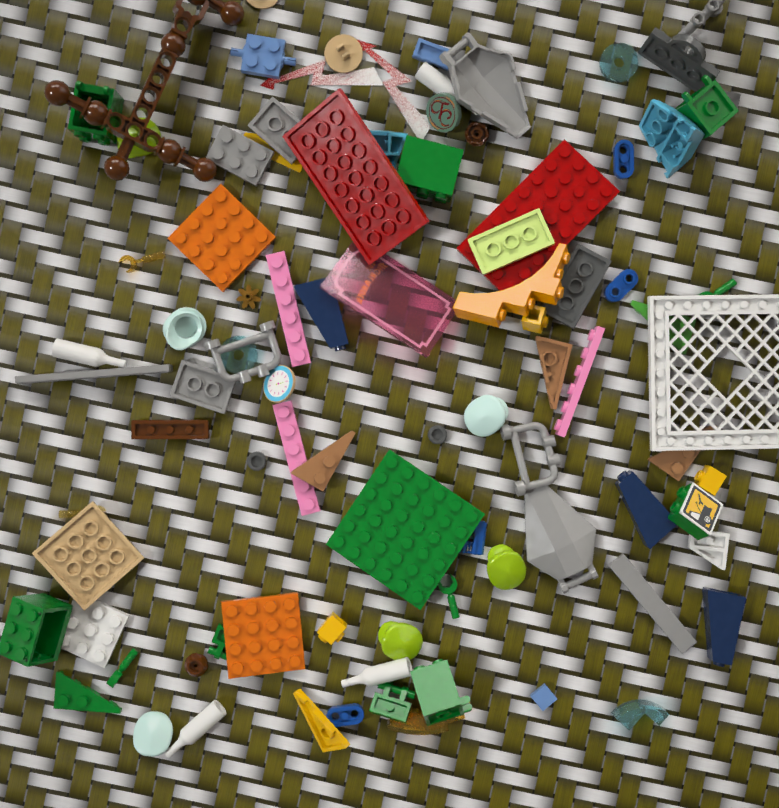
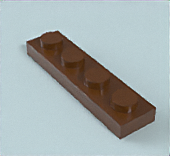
(169, 429)

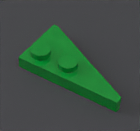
(73, 695)

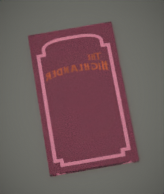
(391, 298)

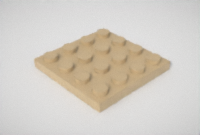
(88, 555)

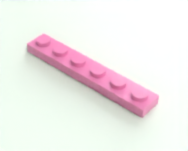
(288, 309)
(581, 373)
(295, 455)

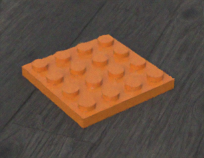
(222, 238)
(263, 635)

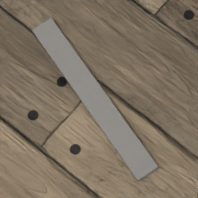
(91, 374)

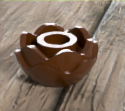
(479, 128)
(198, 659)

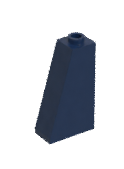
(325, 313)
(644, 509)
(722, 623)

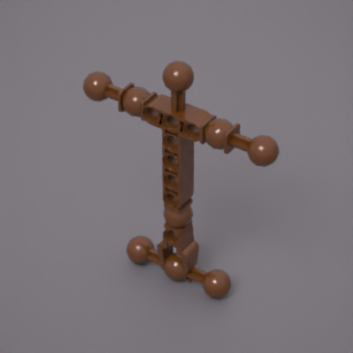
(168, 150)

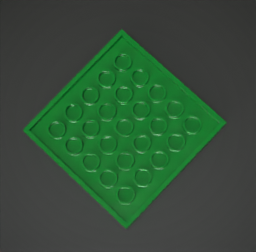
(405, 529)

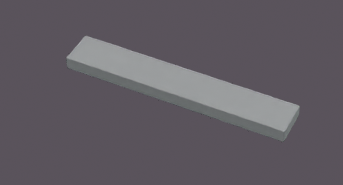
(652, 603)

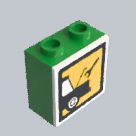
(695, 511)

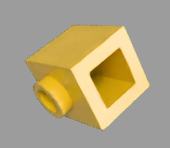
(536, 320)
(709, 479)
(332, 629)

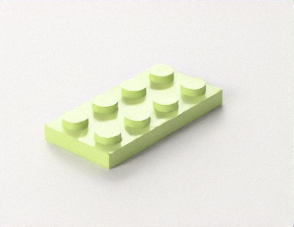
(511, 241)

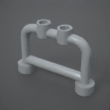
(711, 9)
(261, 370)
(552, 459)

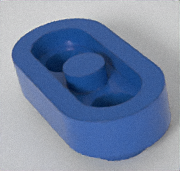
(623, 160)
(621, 285)
(345, 717)

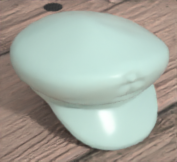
(184, 328)
(485, 415)
(152, 734)

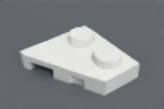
(712, 548)

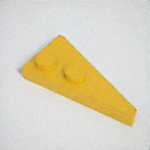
(325, 732)

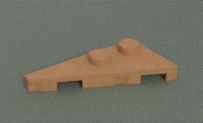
(554, 361)
(675, 462)
(320, 468)

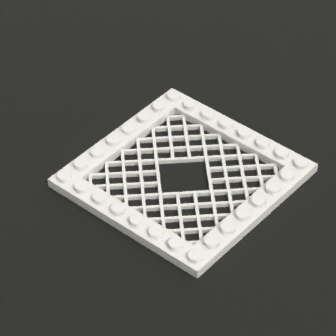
(659, 372)

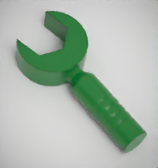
(722, 289)
(451, 598)
(123, 666)

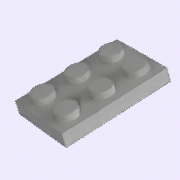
(272, 124)
(240, 155)
(202, 387)

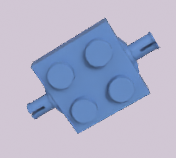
(263, 56)

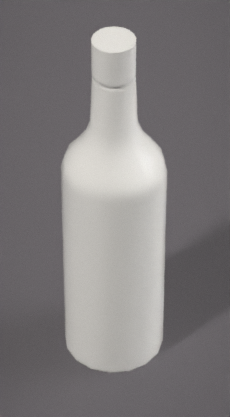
(435, 80)
(84, 354)
(381, 673)
(198, 726)

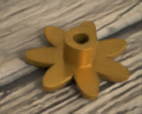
(250, 301)

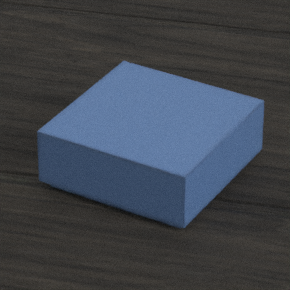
(543, 697)

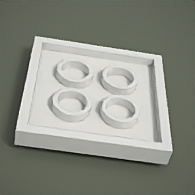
(94, 632)

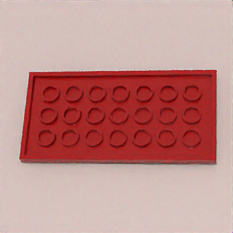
(355, 177)
(569, 198)

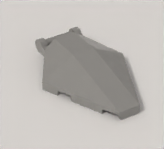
(488, 85)
(558, 538)

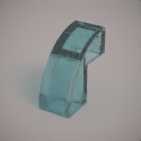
(631, 711)

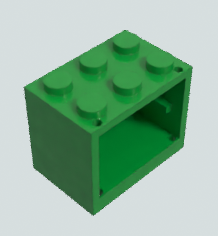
(429, 168)
(35, 629)

